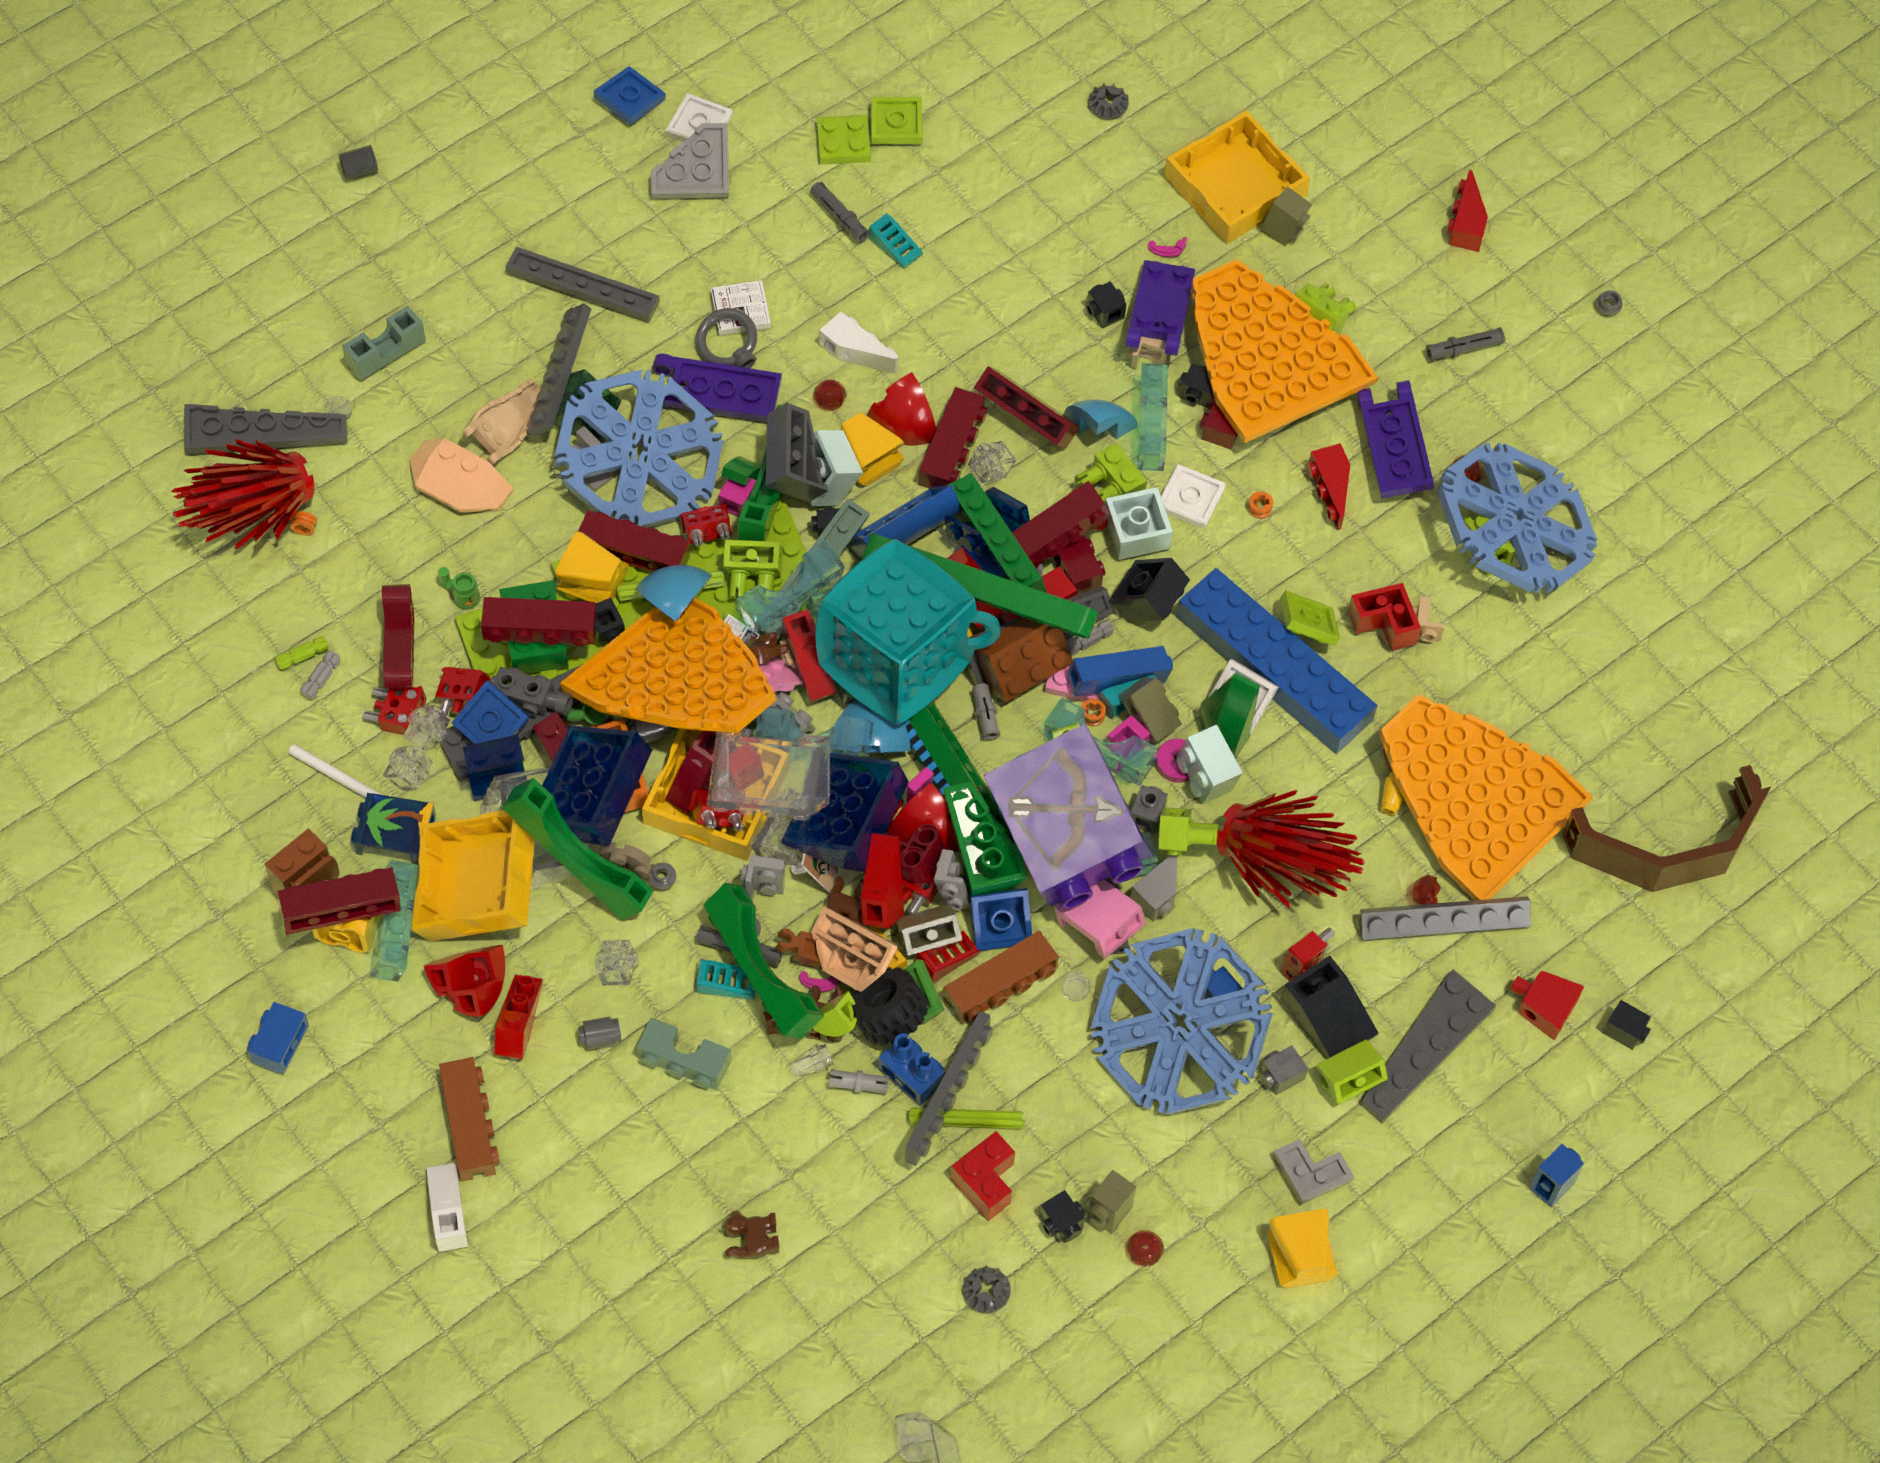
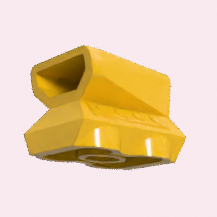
(873, 447)
(589, 570)
(354, 935)
(1302, 1248)

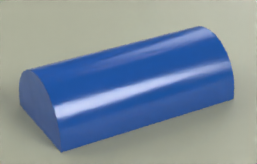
(911, 518)

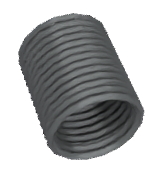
(358, 162)

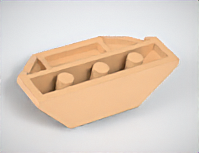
(458, 477)
(851, 950)

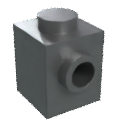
(1149, 807)
(1283, 1070)

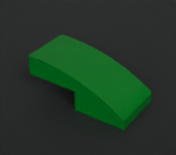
(741, 470)

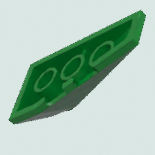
(1231, 710)
(985, 850)

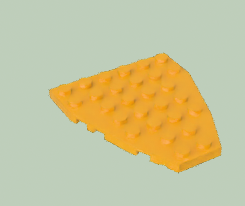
(1268, 352)
(676, 673)
(1477, 793)

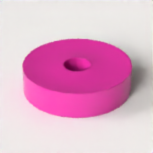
(1165, 761)

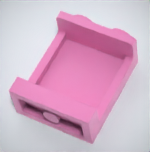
(1105, 918)

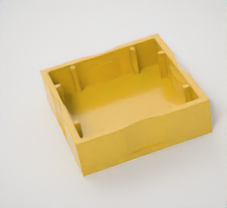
(1234, 176)
(667, 817)
(473, 877)

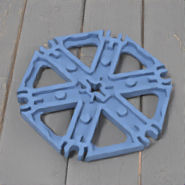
(620, 445)
(1502, 507)
(1155, 1028)

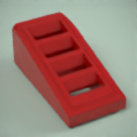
(936, 968)

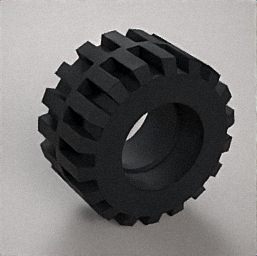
(889, 1006)

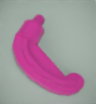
(1168, 251)
(823, 984)

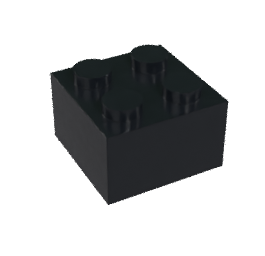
(1149, 590)

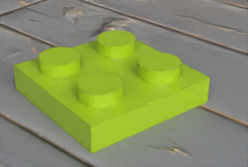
(896, 120)
(843, 139)
(1309, 618)

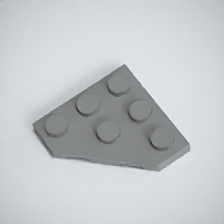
(695, 166)

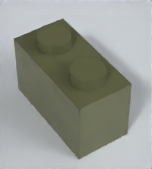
(1287, 217)
(1151, 707)
(928, 929)
(1111, 1202)

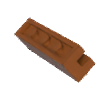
(1001, 977)
(467, 1118)

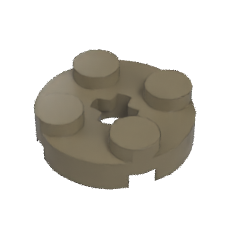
(628, 858)

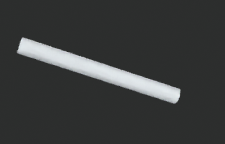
(330, 771)

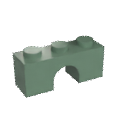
(401, 335)
(704, 1066)

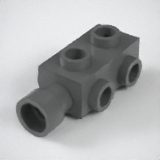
(532, 702)

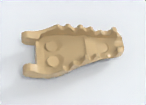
(504, 421)

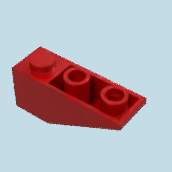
(1471, 216)
(1331, 473)
(801, 639)
(882, 884)
(517, 1017)

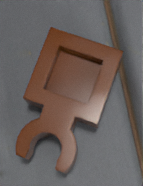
(802, 946)

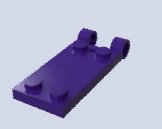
(1161, 305)
(722, 387)
(1396, 442)

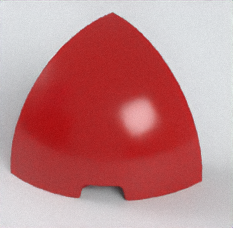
(905, 412)
(925, 808)
(470, 979)

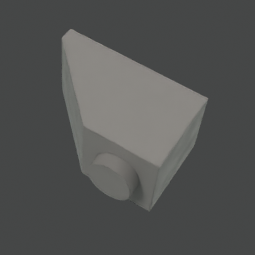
(1157, 889)

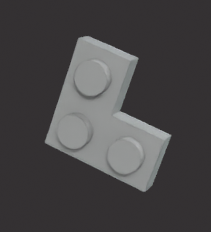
(1311, 1179)

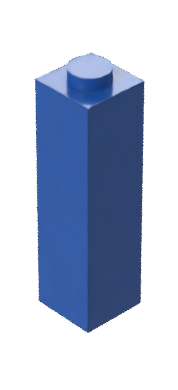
(1103, 671)

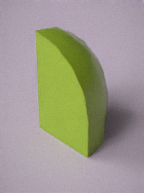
(837, 1016)

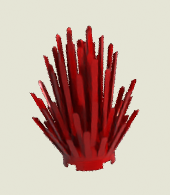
(244, 493)
(1261, 837)

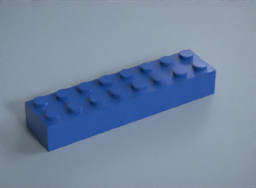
(1253, 637)

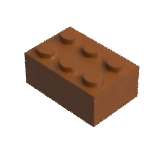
(1023, 657)

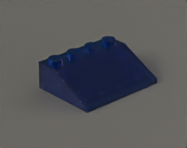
(596, 779)
(860, 804)

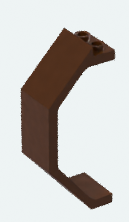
(1664, 872)

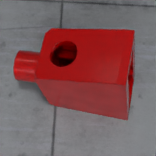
(1547, 1001)

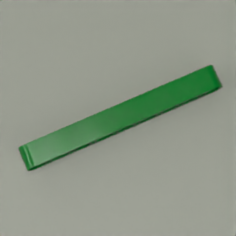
(1010, 595)

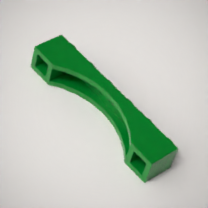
(758, 508)
(1001, 543)
(613, 885)
(734, 917)

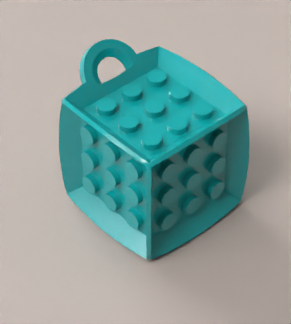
(898, 631)

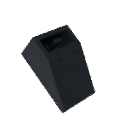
(1328, 1008)

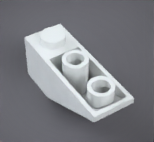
(853, 344)
(447, 1207)

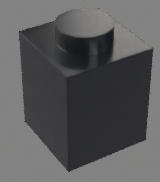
(1627, 1025)

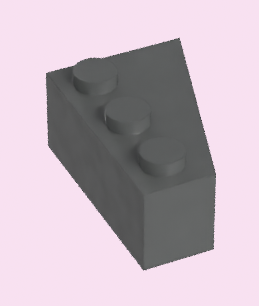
(791, 454)

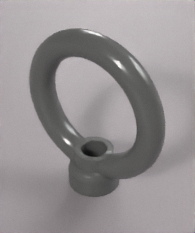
(741, 357)

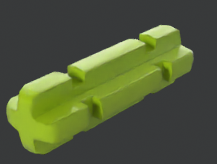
(301, 652)

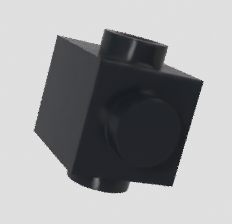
(1106, 304)
(1196, 386)
(1062, 1217)

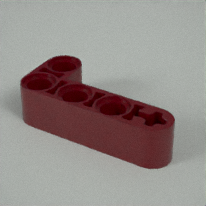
(398, 636)
(920, 853)

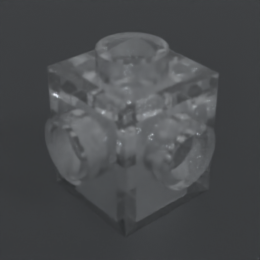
(991, 461)
(427, 727)
(408, 767)
(616, 962)

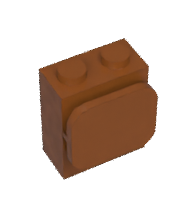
(301, 863)

